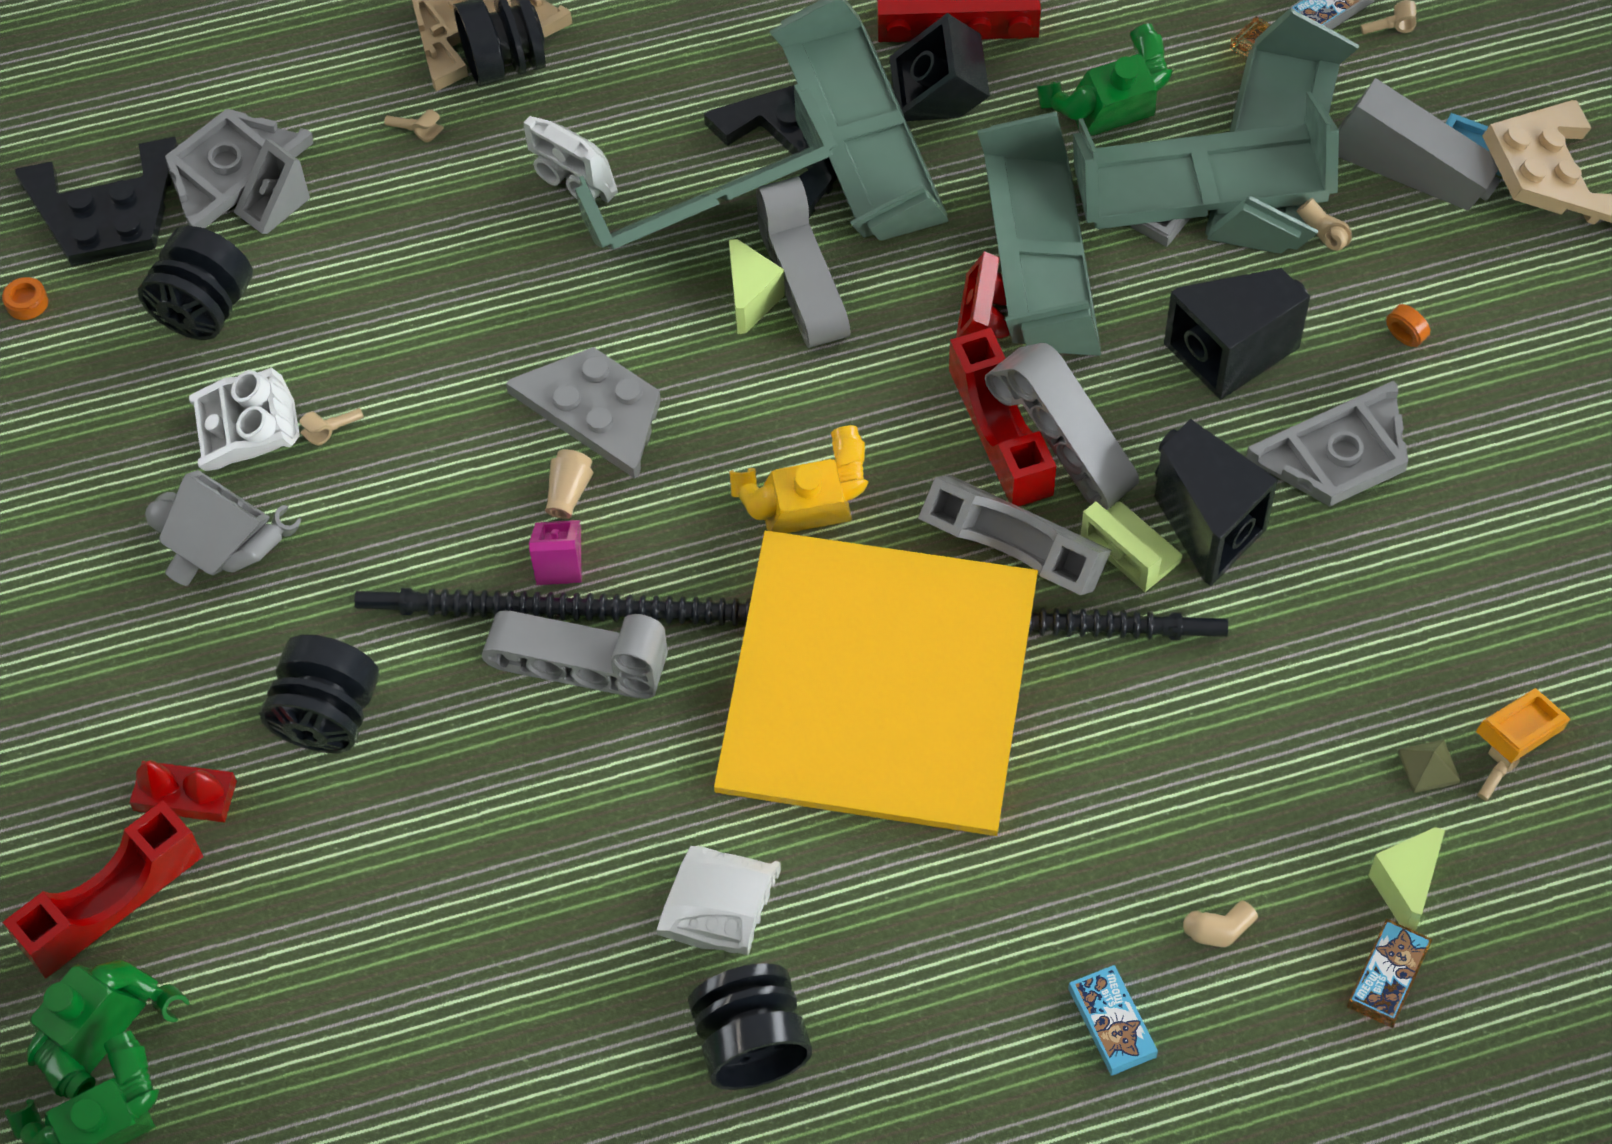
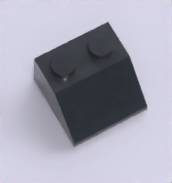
(940, 72)

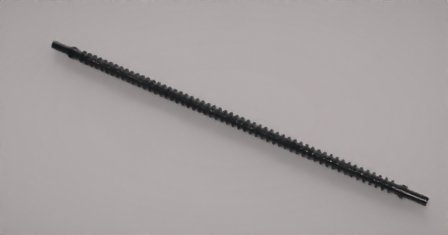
(413, 601)

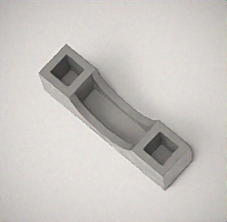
(1041, 544)

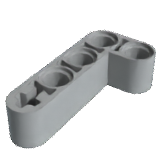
(793, 247)
(1067, 420)
(579, 654)

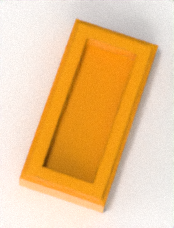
(1523, 725)

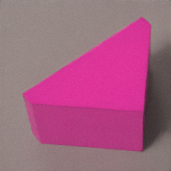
(556, 552)

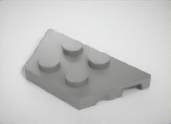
(218, 160)
(593, 403)
(1340, 448)

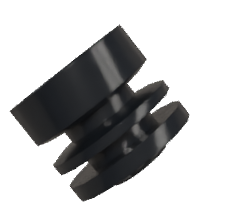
(498, 37)
(195, 282)
(319, 693)
(749, 1026)

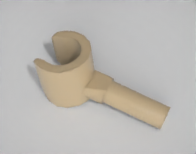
(1403, 19)
(424, 127)
(319, 430)
(1496, 774)

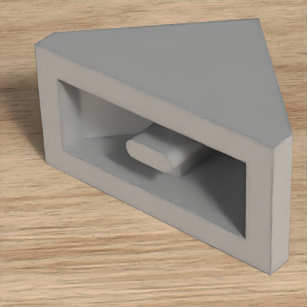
(272, 189)

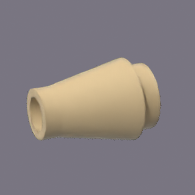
(567, 481)

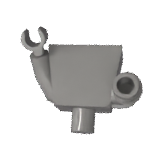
(212, 528)

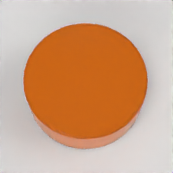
(25, 298)
(1408, 325)

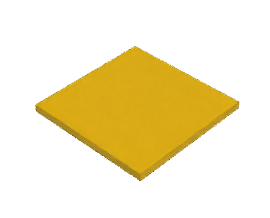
(878, 683)

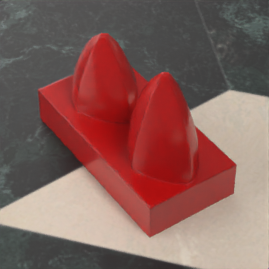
(981, 290)
(185, 789)

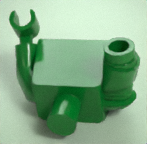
(1115, 91)
(86, 1013)
(102, 1115)

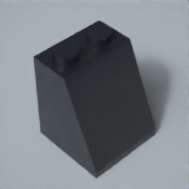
(1236, 326)
(1212, 498)

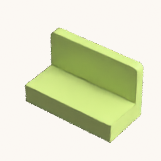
(1134, 545)

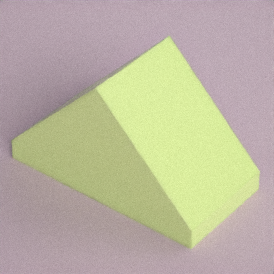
(756, 284)
(1405, 875)

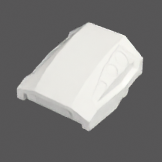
(568, 156)
(244, 418)
(717, 900)

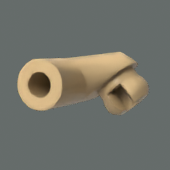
(1331, 231)
(1219, 929)

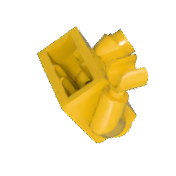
(807, 493)

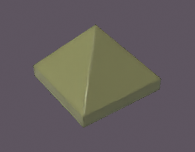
(1428, 766)

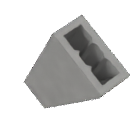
(1415, 148)

